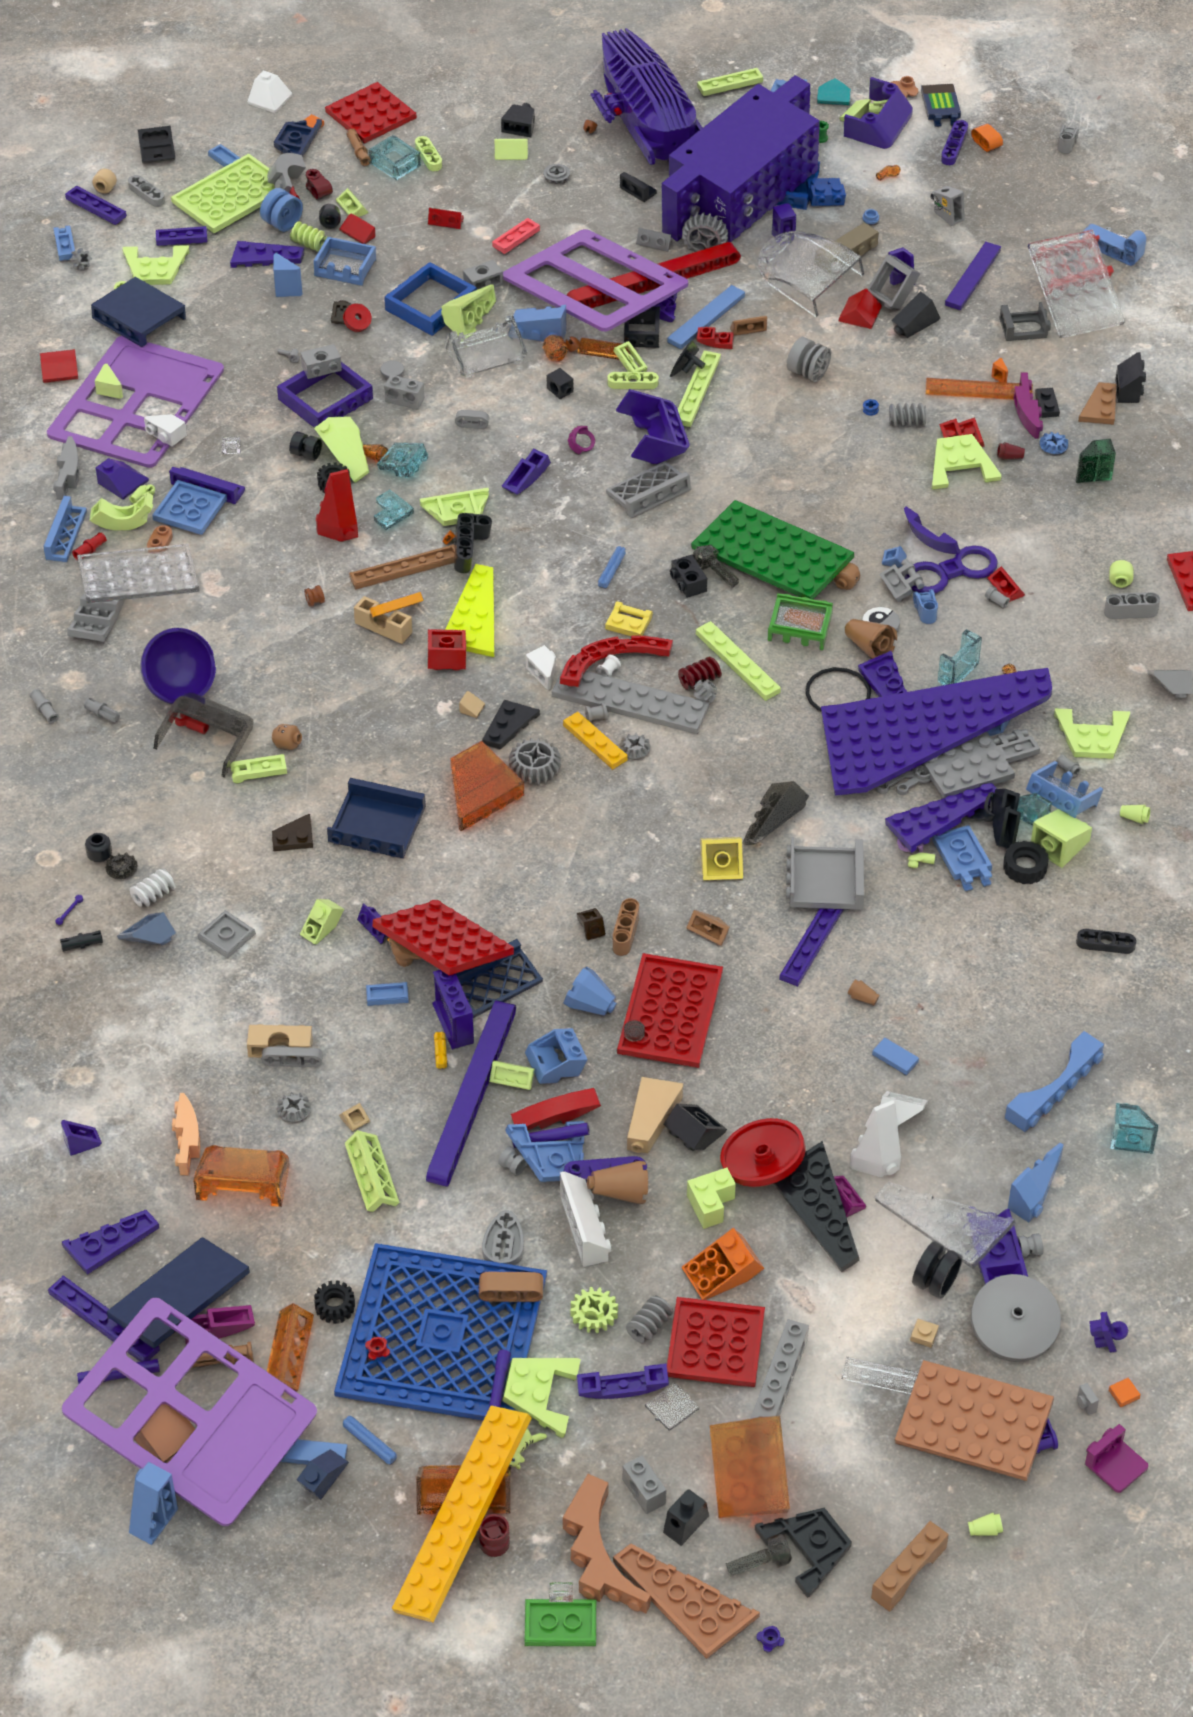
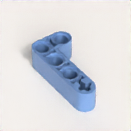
(1118, 247)

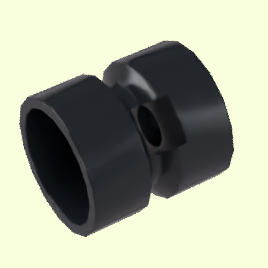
(305, 446)

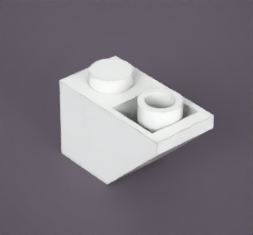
(166, 428)

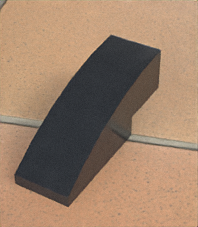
(1006, 817)

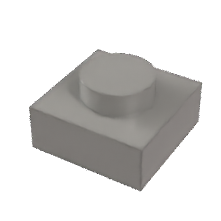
(1087, 1399)

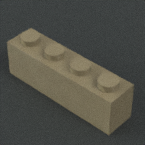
(860, 239)

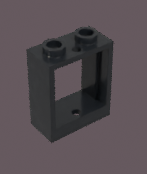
(648, 338)

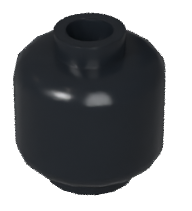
(329, 216)
(98, 847)

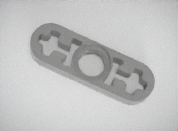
(139, 184)
(304, 1056)

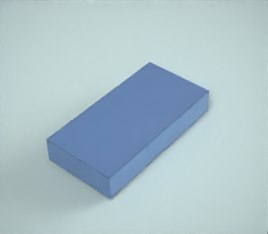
(222, 155)
(387, 994)
(895, 1056)

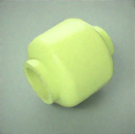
(1121, 573)

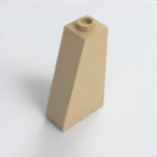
(652, 1108)

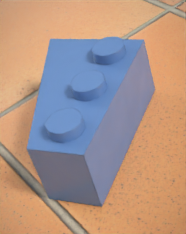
(541, 323)
(152, 1503)

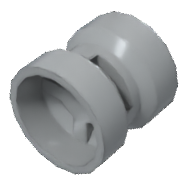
(513, 1161)
(1031, 1245)

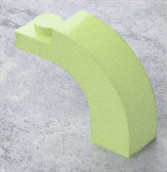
(121, 518)

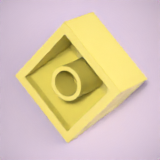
(721, 858)

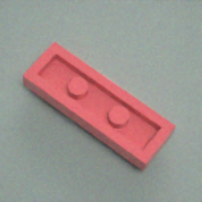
(516, 236)

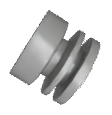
(809, 359)

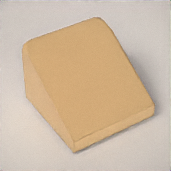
(471, 705)
(354, 1117)

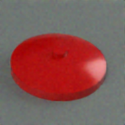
(763, 1152)

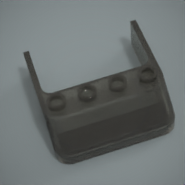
(213, 715)

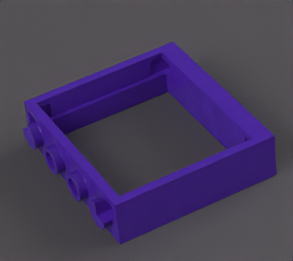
(290, 388)

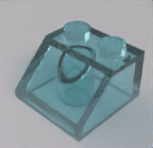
(1132, 1129)

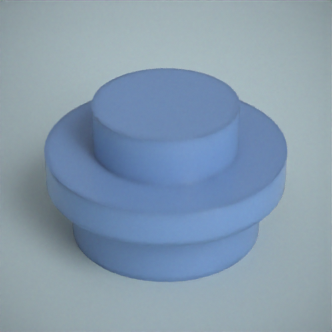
(870, 216)

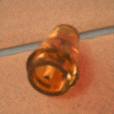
(374, 451)

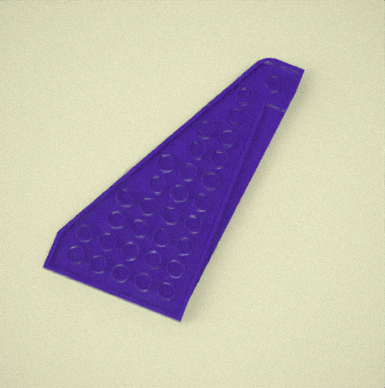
(897, 732)

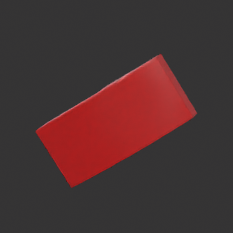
(709, 337)

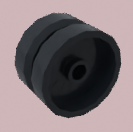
(937, 1269)

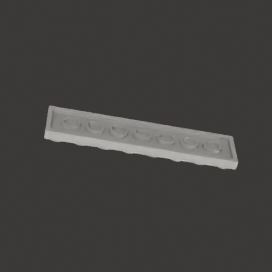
(635, 701)

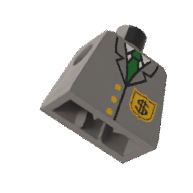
(949, 204)

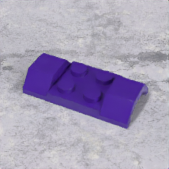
(1004, 1257)

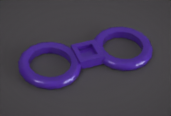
(954, 568)

